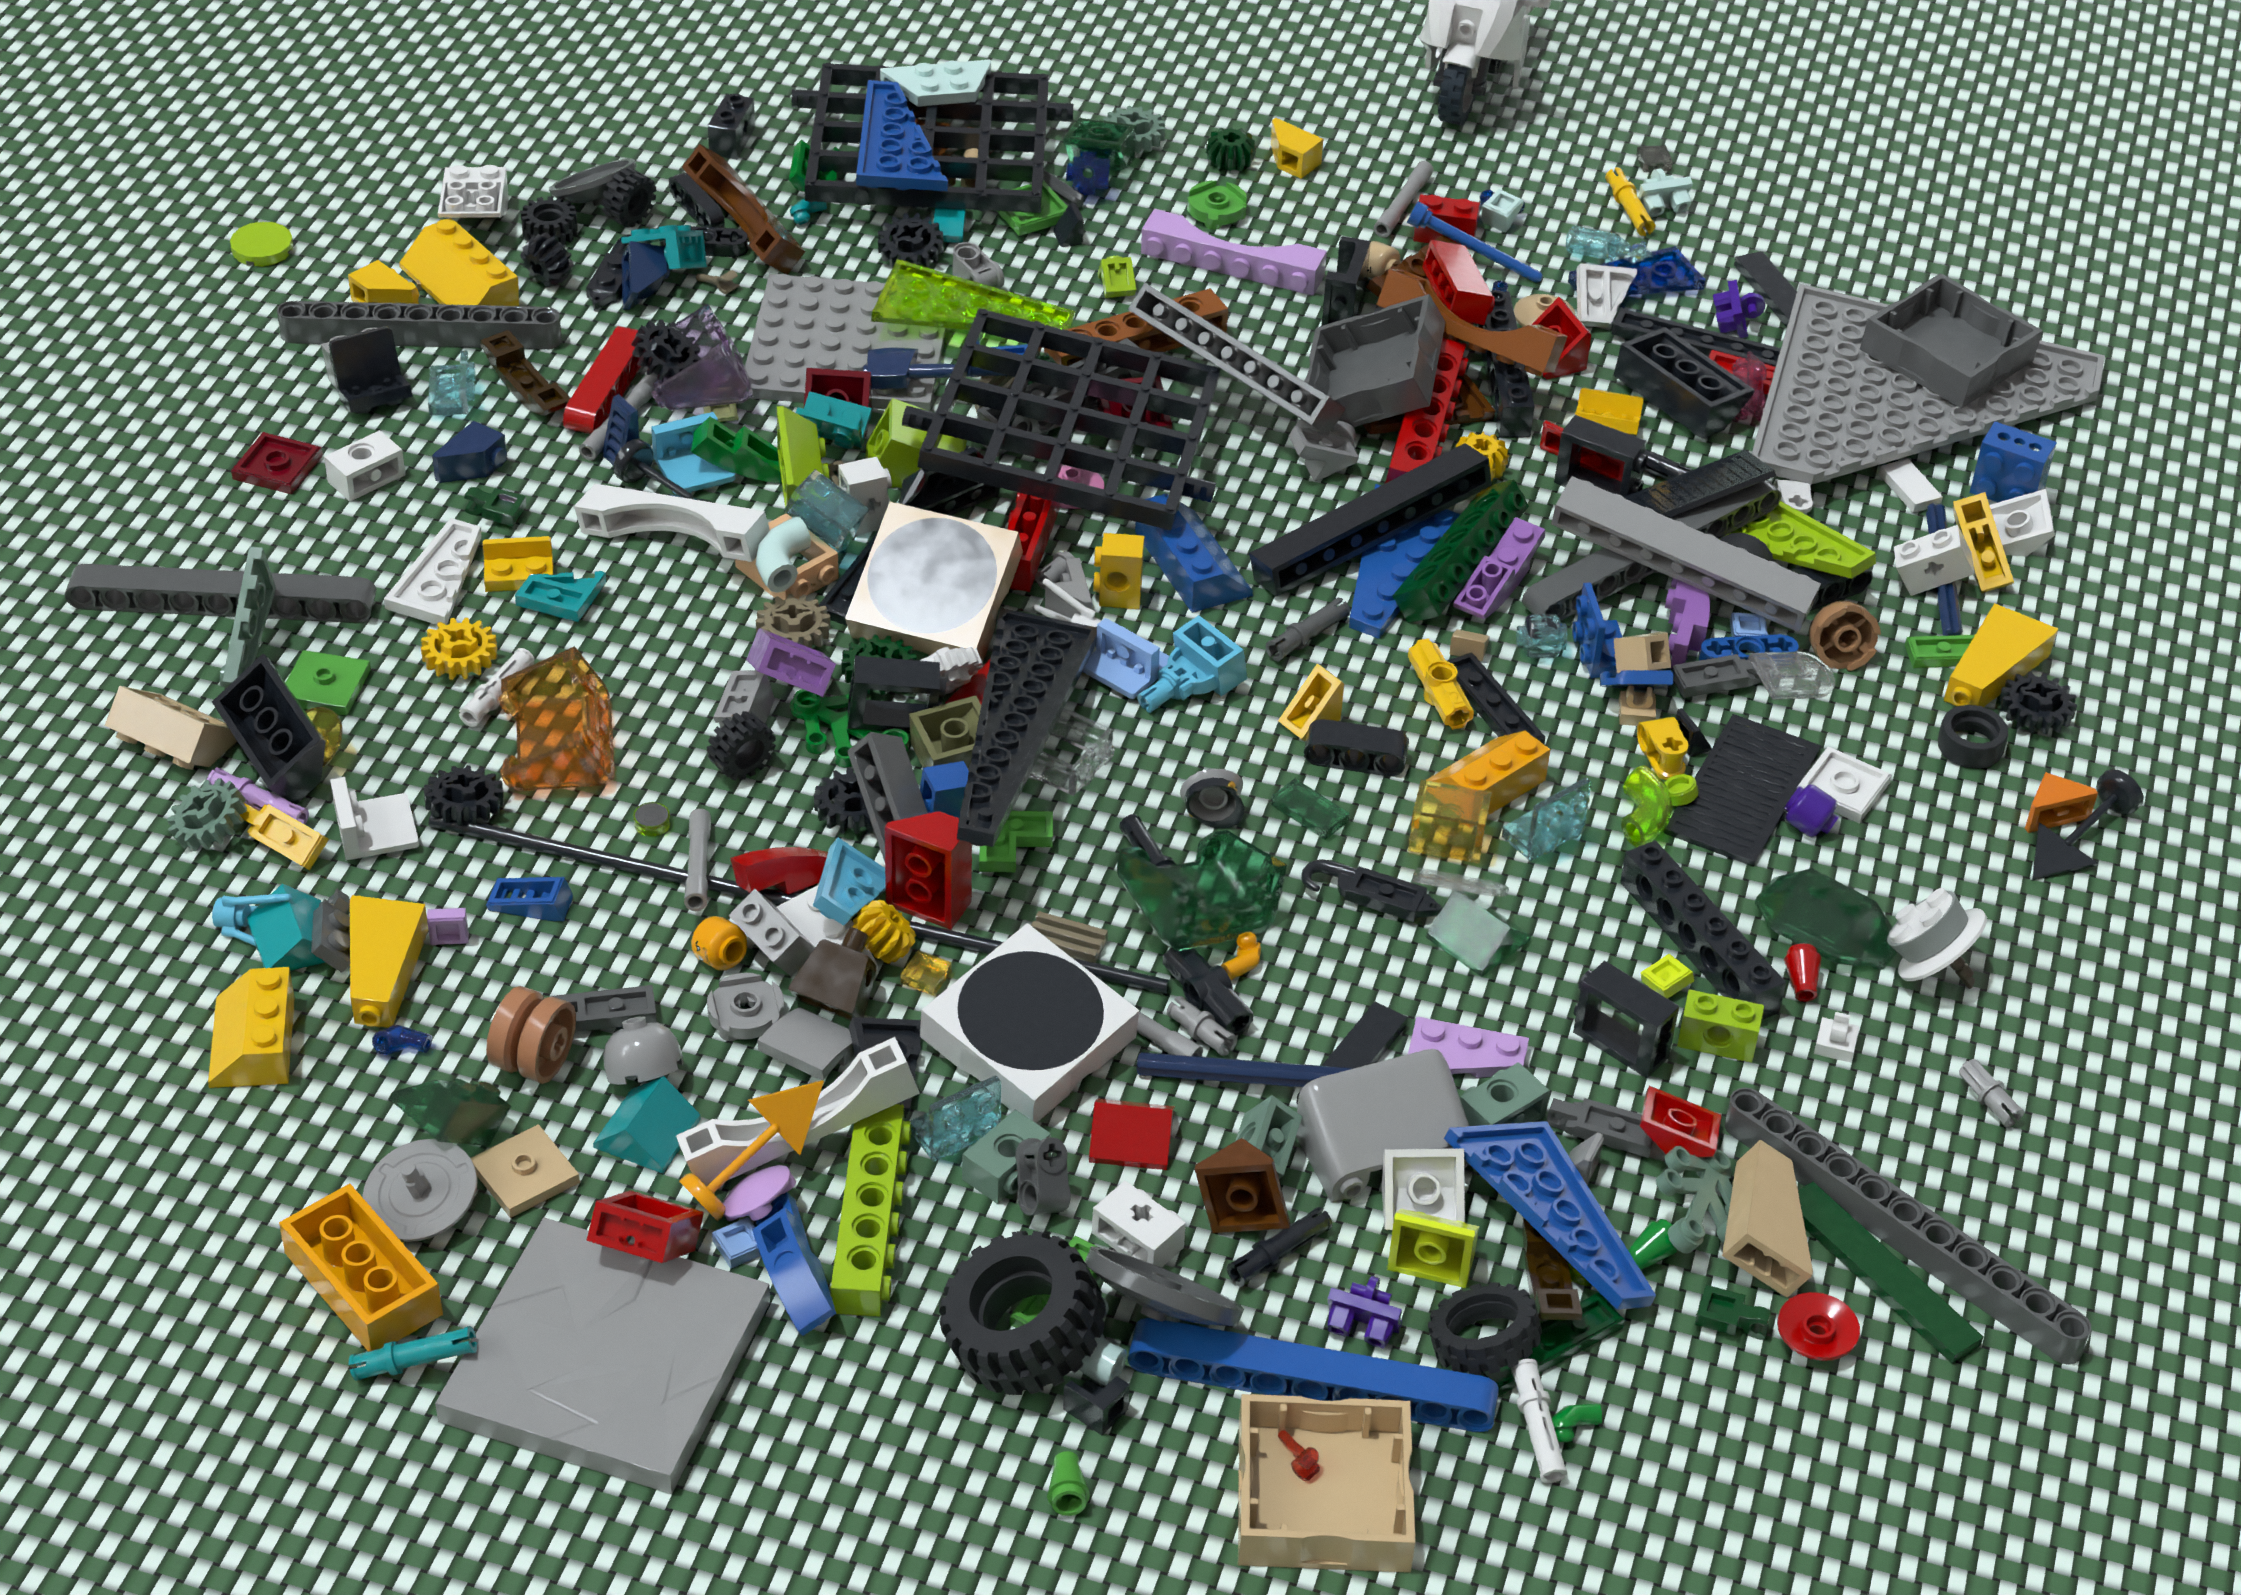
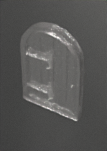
(1793, 675)
(1459, 882)

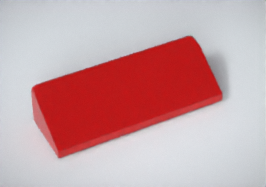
(1589, 458)

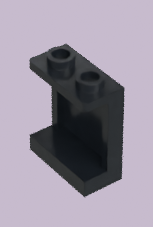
(1347, 286)

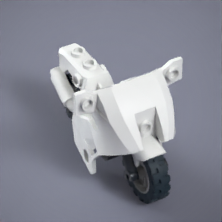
(1470, 45)

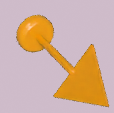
(788, 1114)

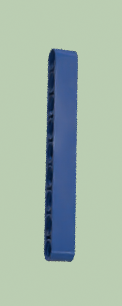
(1311, 1372)

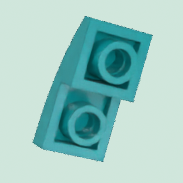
(951, 223)

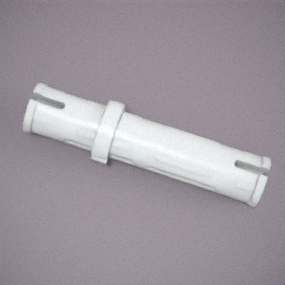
(487, 695)
(1535, 1405)

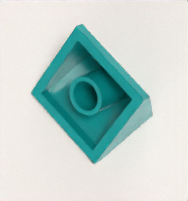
(285, 930)
(647, 1125)

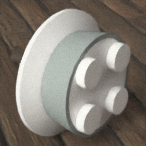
(1936, 936)

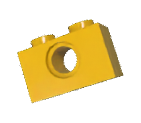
(1120, 570)

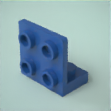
(1595, 635)

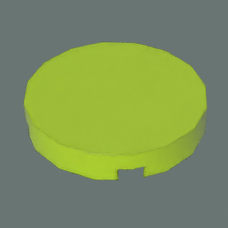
(261, 243)

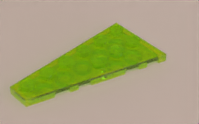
(946, 301)

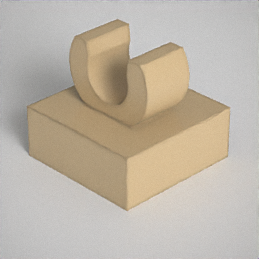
(1636, 706)

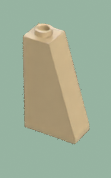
(1767, 1222)

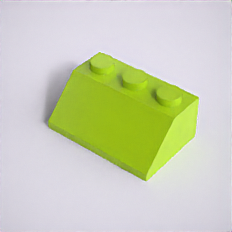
(798, 450)

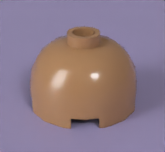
(1844, 635)

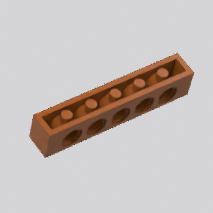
(1145, 336)

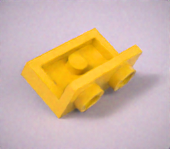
(1611, 409)

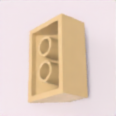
(168, 728)

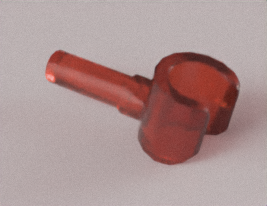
(1306, 1460)

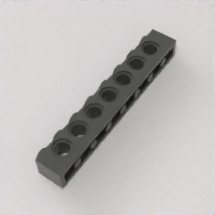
(1237, 359)

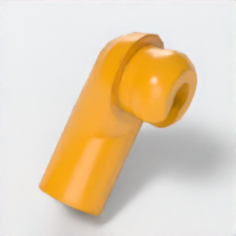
(1247, 956)

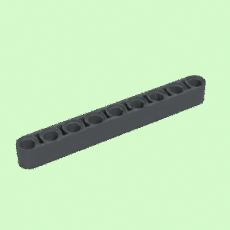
(419, 323)
(1612, 572)
(216, 593)

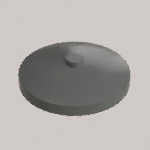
(1161, 1290)

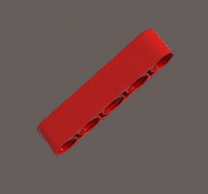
(606, 378)

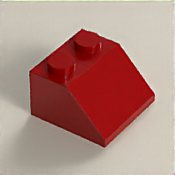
(1457, 212)

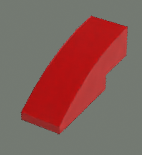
(780, 867)

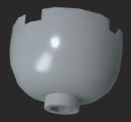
(641, 1052)

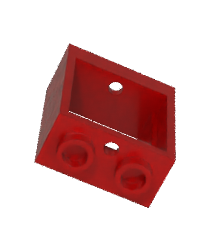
(658, 1226)

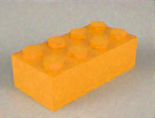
(361, 1268)

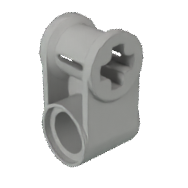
(976, 266)

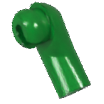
(1575, 1416)

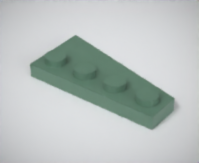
(250, 617)

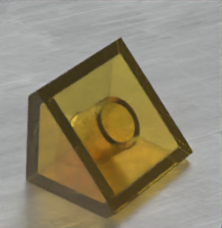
(1449, 821)

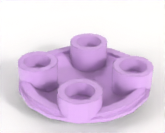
(757, 1191)

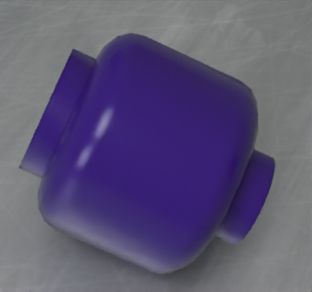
(1811, 810)

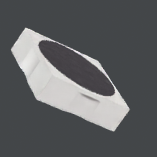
(1030, 1022)

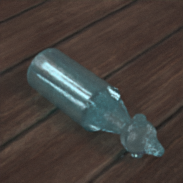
(1603, 245)

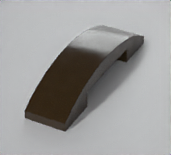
(520, 376)
(1549, 1278)

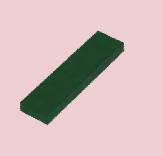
(1566, 1338)

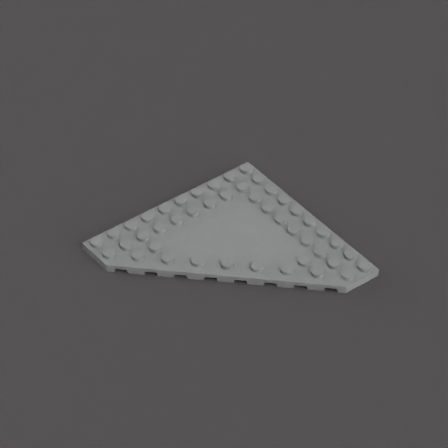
(1847, 411)

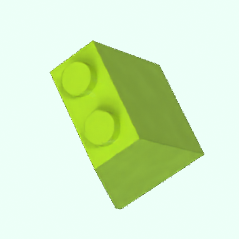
(899, 445)

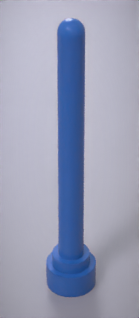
(1423, 217)

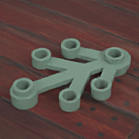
(1713, 1171)

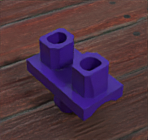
(1732, 309)
(1366, 1306)

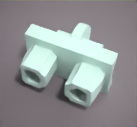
(1665, 190)

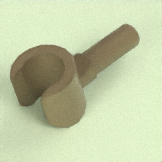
(723, 282)

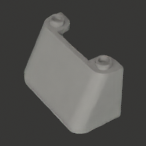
(1372, 1109)

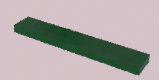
(1887, 1275)

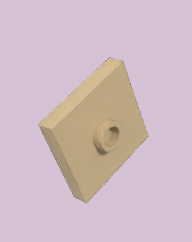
(525, 1171)

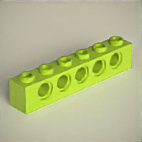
(868, 1213)

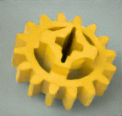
(459, 648)

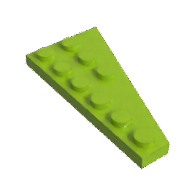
(1809, 543)

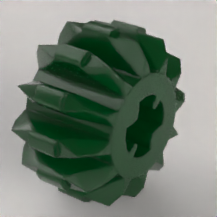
(1230, 149)

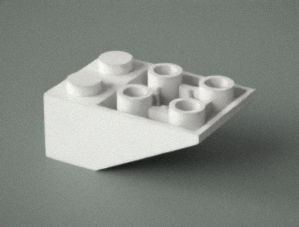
(474, 192)

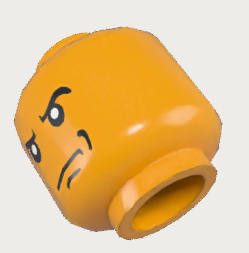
(719, 943)

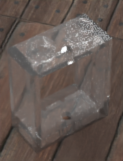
(1082, 733)

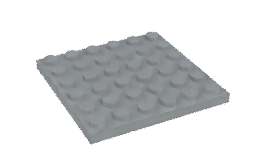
(830, 327)

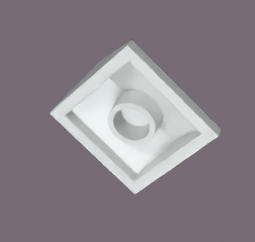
(2024, 522)
(1423, 1182)

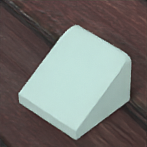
(1501, 210)

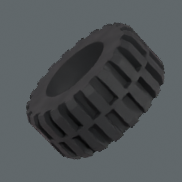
(1046, 1345)

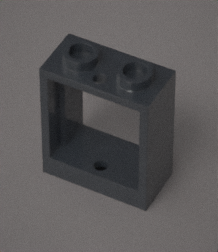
(1605, 440)
(896, 676)
(1636, 1001)

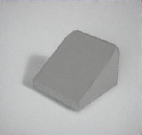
(1587, 1156)

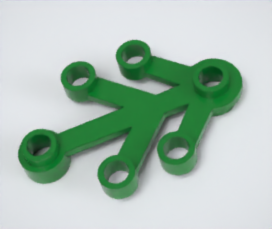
(812, 707)

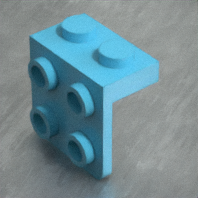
(674, 457)

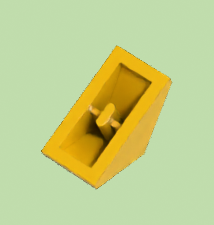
(1317, 699)

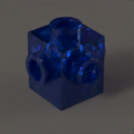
(1099, 170)

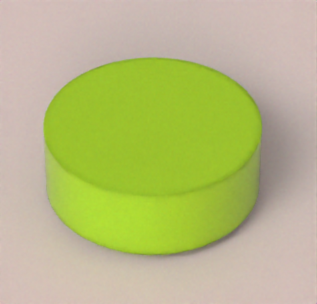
(1682, 789)

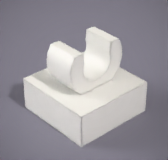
(1837, 1038)

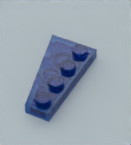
(1663, 272)

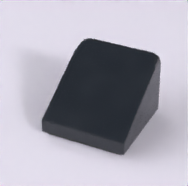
(1070, 227)
(1694, 736)

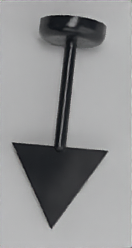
(635, 462)
(2058, 856)

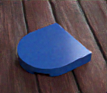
(1638, 679)

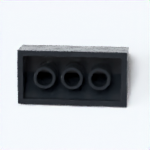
(1682, 381)
(273, 730)

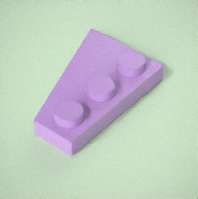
(1468, 1047)

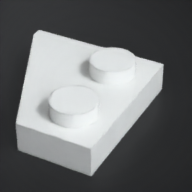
(1601, 292)

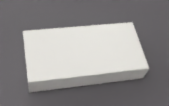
(1910, 485)

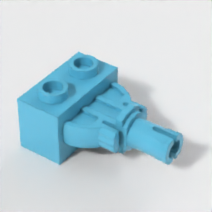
(1198, 664)

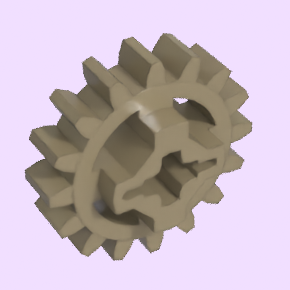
(796, 620)

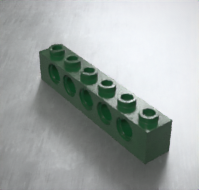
(1460, 551)

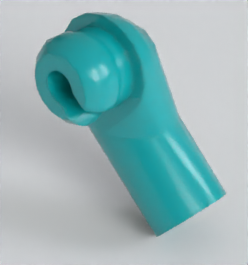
(803, 208)

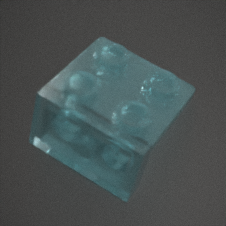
(1550, 821)
(959, 1119)

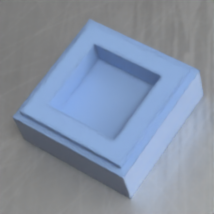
(1747, 624)
(736, 1242)

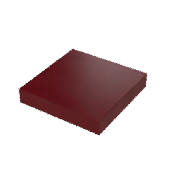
(277, 463)

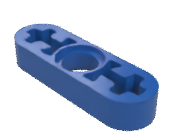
(1725, 646)

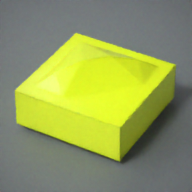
(1667, 976)

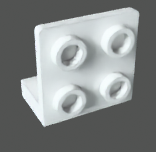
(372, 824)

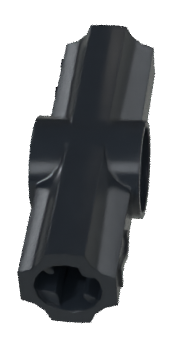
(1209, 989)

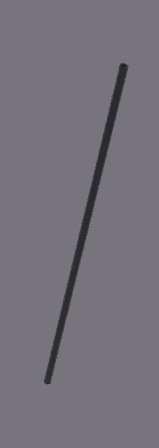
(730, 887)

